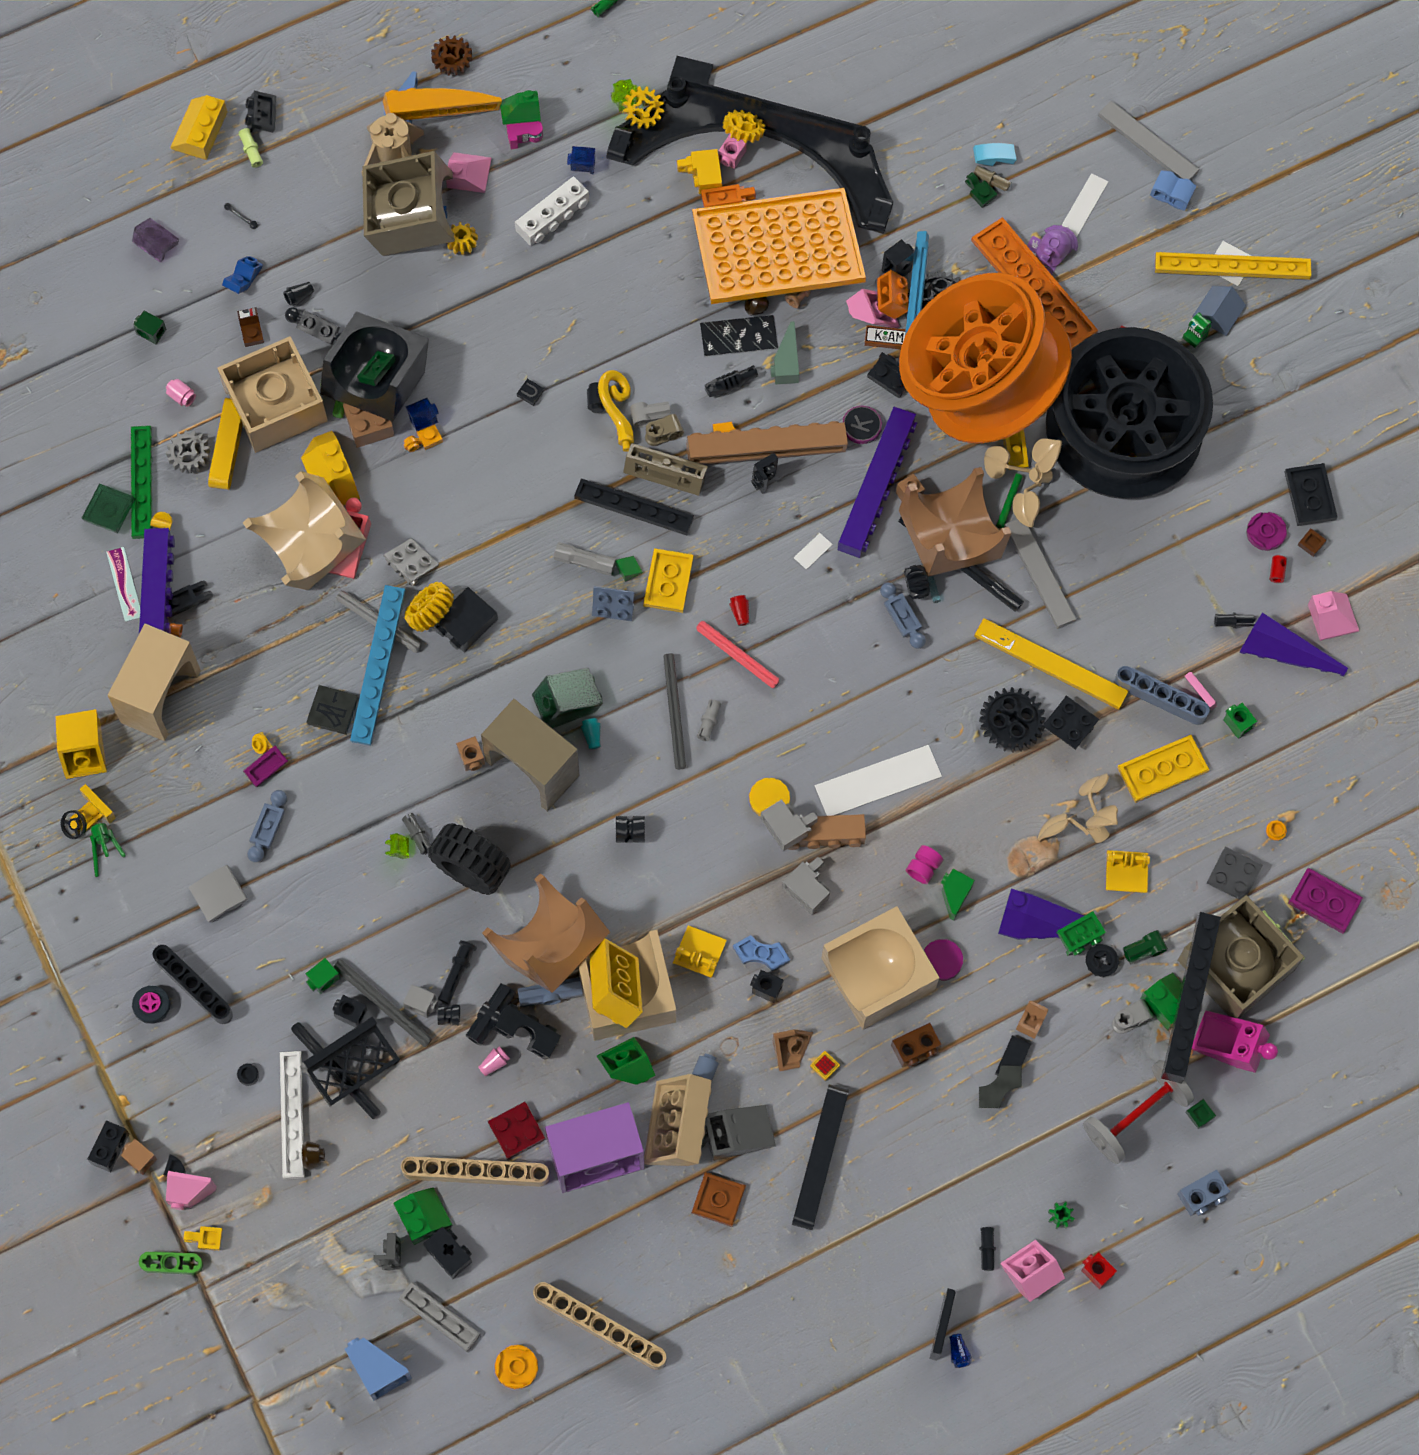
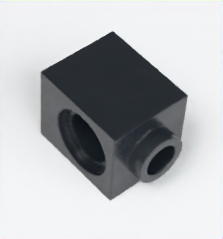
(770, 994)
(353, 1019)

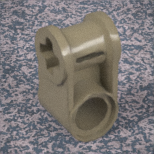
(664, 430)

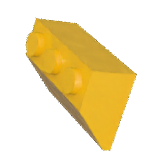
(200, 126)

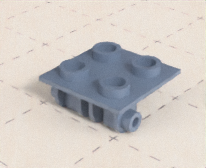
(613, 603)

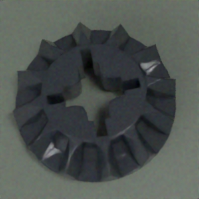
(1097, 952)

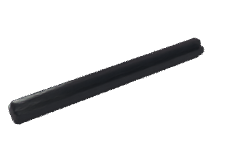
(358, 1095)

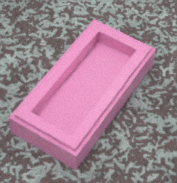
(1200, 690)

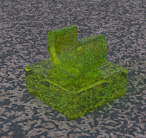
(398, 846)

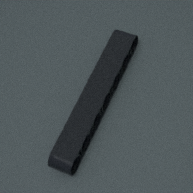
(820, 1157)

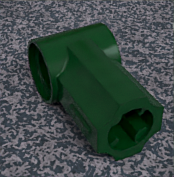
(1149, 945)

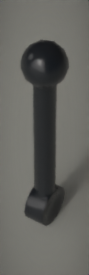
(253, 224)

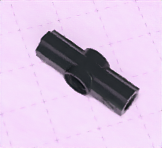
(481, 1027)

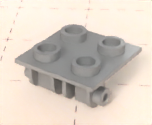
(410, 561)

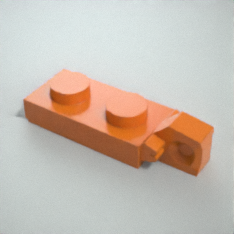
(727, 195)

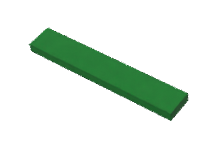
(141, 480)

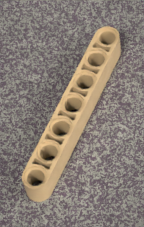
(483, 1178)
(594, 1316)

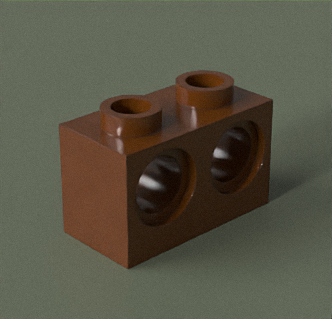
(913, 1041)

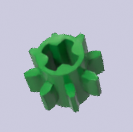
(1055, 1217)

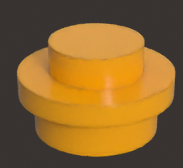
(1276, 830)

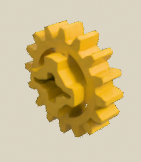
(644, 115)
(743, 126)

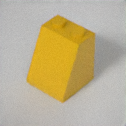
(80, 744)

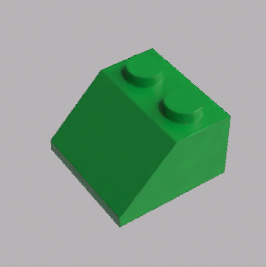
(1163, 999)
(422, 1214)

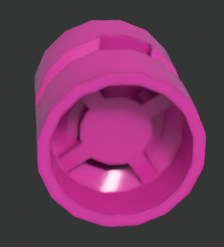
(922, 867)

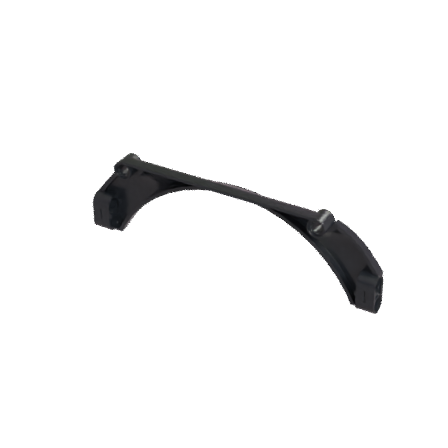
(826, 140)

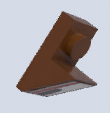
(250, 327)

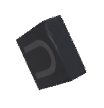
(530, 392)

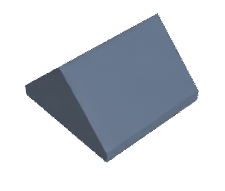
(1221, 307)

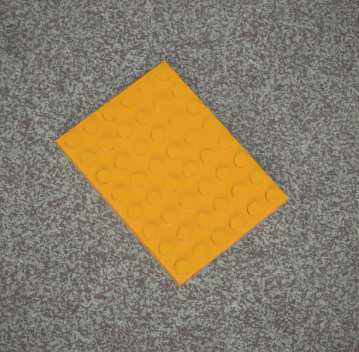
(778, 246)

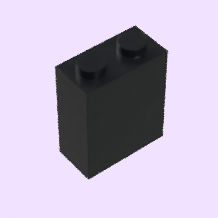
(466, 620)

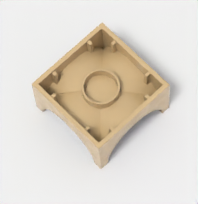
(308, 532)

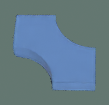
(752, 951)

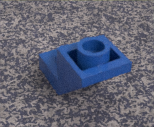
(243, 275)

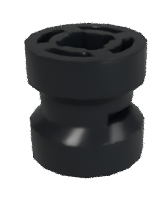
(448, 1014)

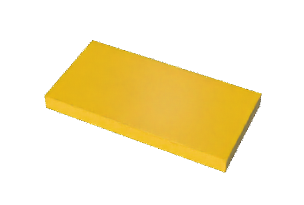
(1163, 768)

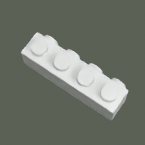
(552, 211)

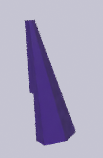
(1278, 643)

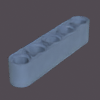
(1168, 703)

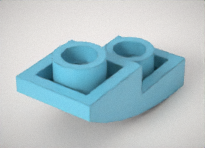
(992, 152)

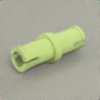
(250, 147)

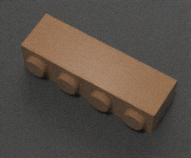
(834, 832)

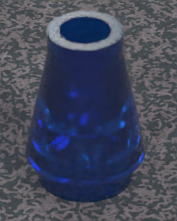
(959, 1352)

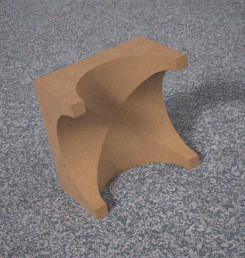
(952, 526)
(553, 940)

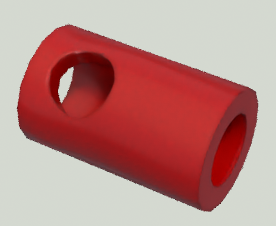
(1278, 569)

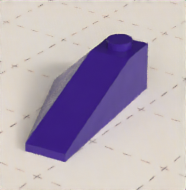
(1033, 917)

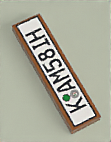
(884, 337)

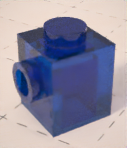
(422, 414)

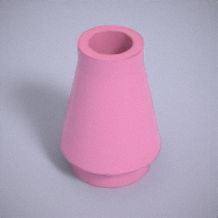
(496, 1059)

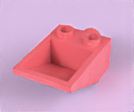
(349, 566)

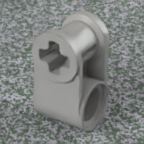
(1135, 1016)

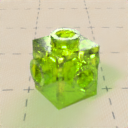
(620, 90)

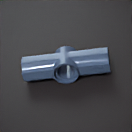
(538, 995)

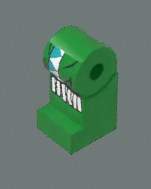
(1197, 330)

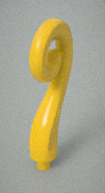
(623, 427)

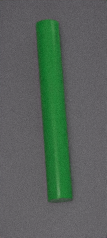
(1009, 501)

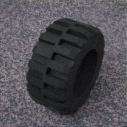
(469, 858)

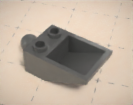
(740, 1131)

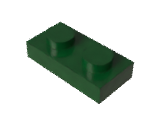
(376, 368)

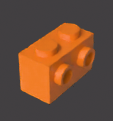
(892, 294)

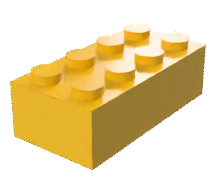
(615, 983)

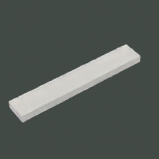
(292, 1114)

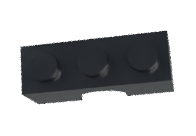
(542, 1037)

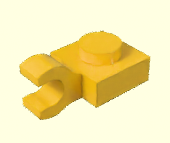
(208, 1238)

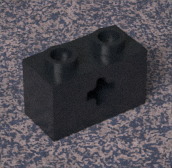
(898, 258)
(436, 1247)

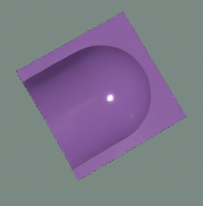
(595, 1147)

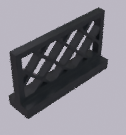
(336, 1049)

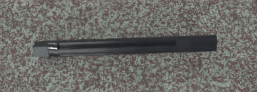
(991, 585)

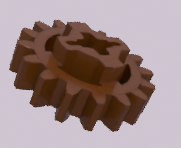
(451, 55)

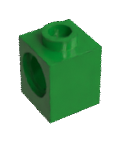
(1236, 727)
(322, 976)

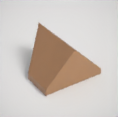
(790, 1047)

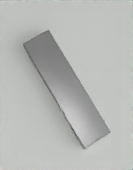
(439, 1316)

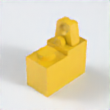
(704, 168)

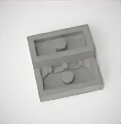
(218, 893)

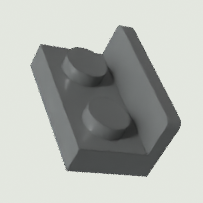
(392, 1248)

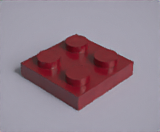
(516, 1130)

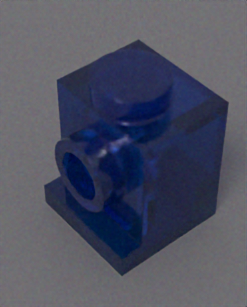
(582, 159)

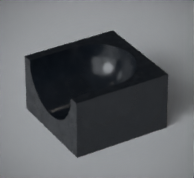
(352, 352)

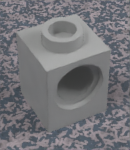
(420, 1001)

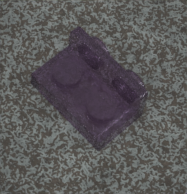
(154, 239)

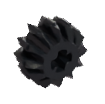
(917, 582)

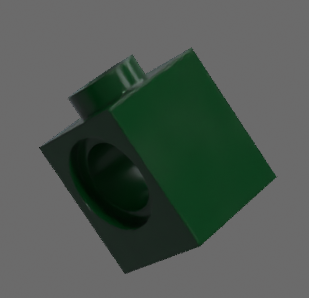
(149, 327)

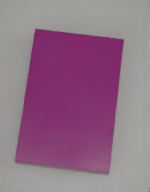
(1325, 900)

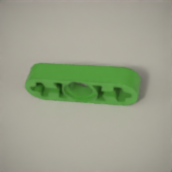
(187, 1257)

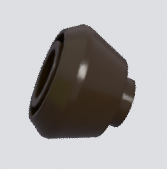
(756, 305)
(312, 1155)

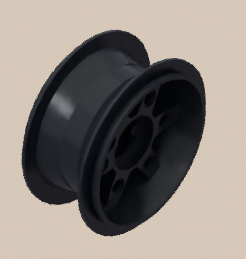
(1155, 466)

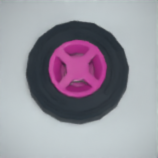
(148, 997)

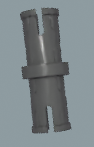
(416, 833)

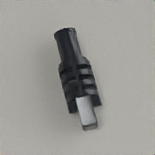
(730, 381)

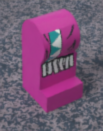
(524, 132)

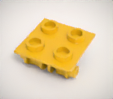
(1127, 871)
(699, 951)

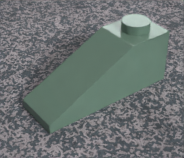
(786, 359)

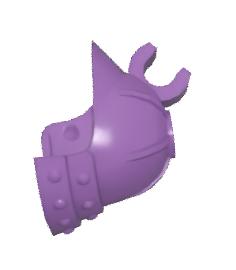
(1056, 245)

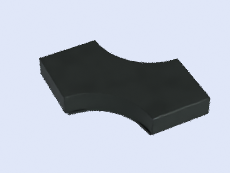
(1008, 1078)

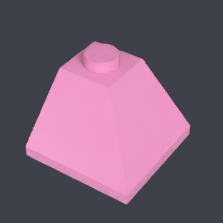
(469, 172)
(865, 307)
(1332, 615)
(187, 1189)

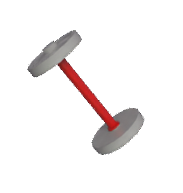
(1105, 1139)

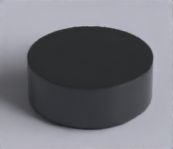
(247, 1074)

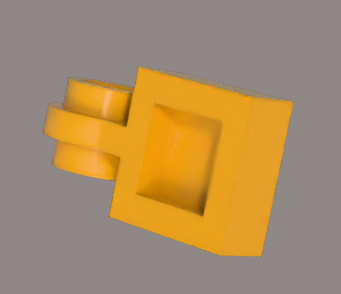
(427, 437)

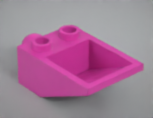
(1233, 1041)

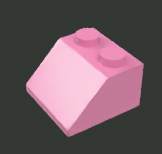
(1033, 1270)

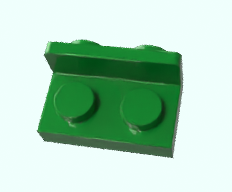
(1081, 933)

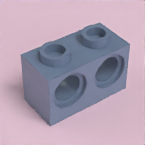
(1201, 1189)

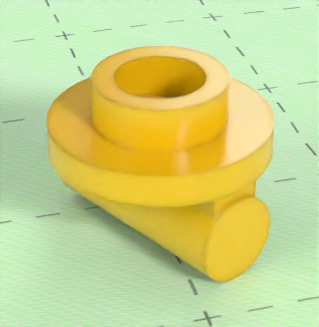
(162, 520)
(260, 743)

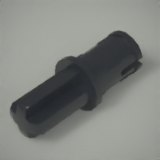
(1234, 620)
(987, 1248)

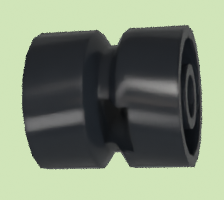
(630, 829)

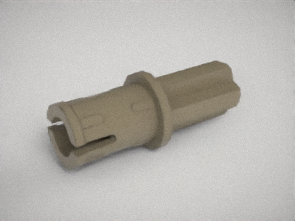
(991, 178)

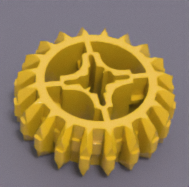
(429, 606)

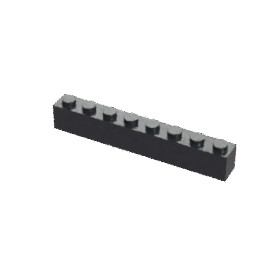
(1190, 997)

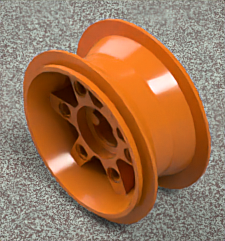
(985, 358)

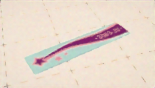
(124, 583)

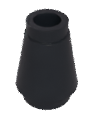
(297, 293)

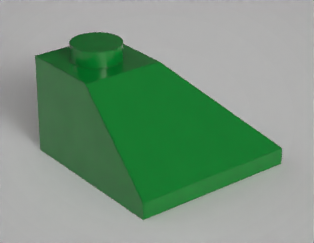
(521, 108)
(627, 1062)

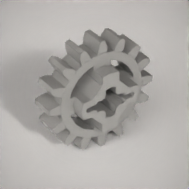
(188, 450)

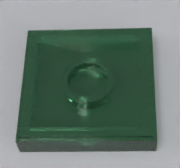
(108, 508)

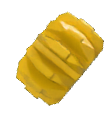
(469, 238)

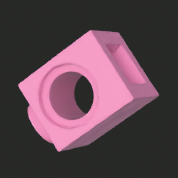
(733, 145)

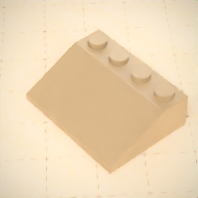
(677, 1121)

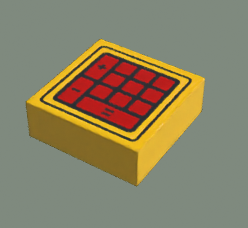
(825, 1065)

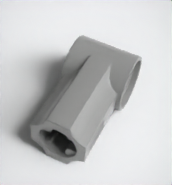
(644, 413)

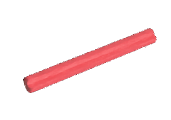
(737, 654)

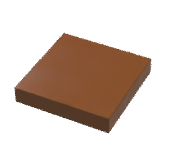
(718, 1199)

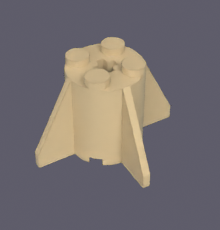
(391, 139)

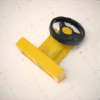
(87, 815)

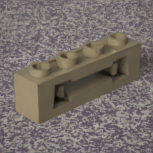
(665, 469)

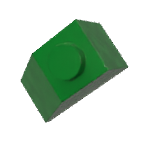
(955, 891)

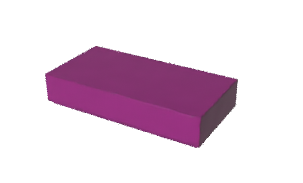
(265, 766)

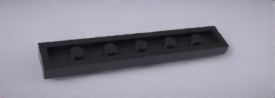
(634, 506)

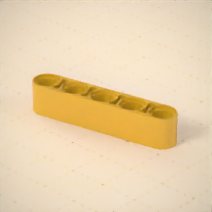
(225, 447)

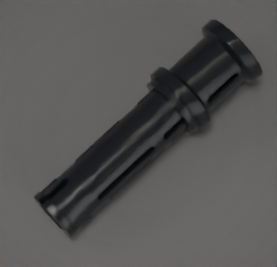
(460, 963)

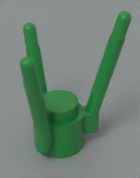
(101, 836)

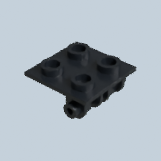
(1071, 722)
(1234, 873)

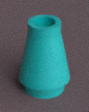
(591, 732)

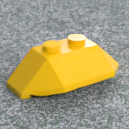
(327, 460)

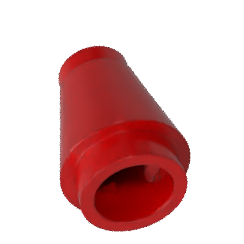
(740, 609)

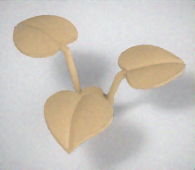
(1045, 454)
(1096, 824)

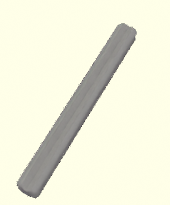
(371, 616)

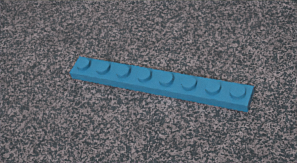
(377, 665)

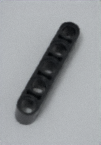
(188, 975)

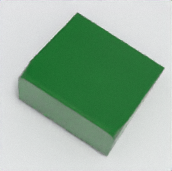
(628, 567)

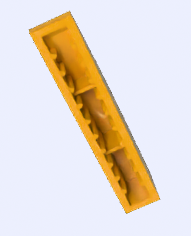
(437, 102)

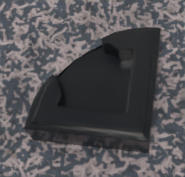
(174, 1165)

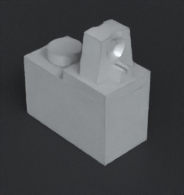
(784, 826)
(805, 888)

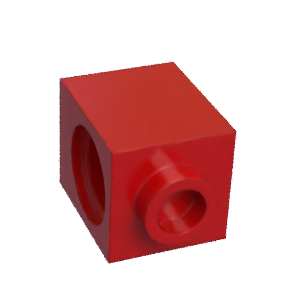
(1098, 1279)

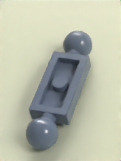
(902, 615)
(267, 826)

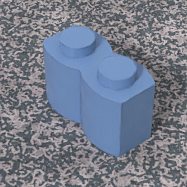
(1173, 190)

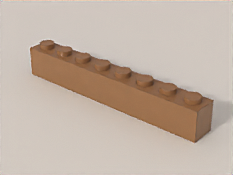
(760, 443)

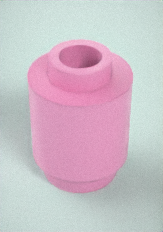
(180, 392)

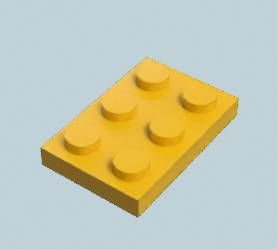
(668, 580)

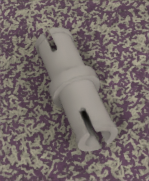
(709, 720)

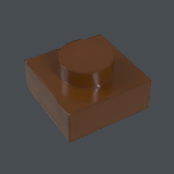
(1312, 542)

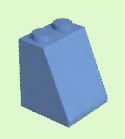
(376, 1368)

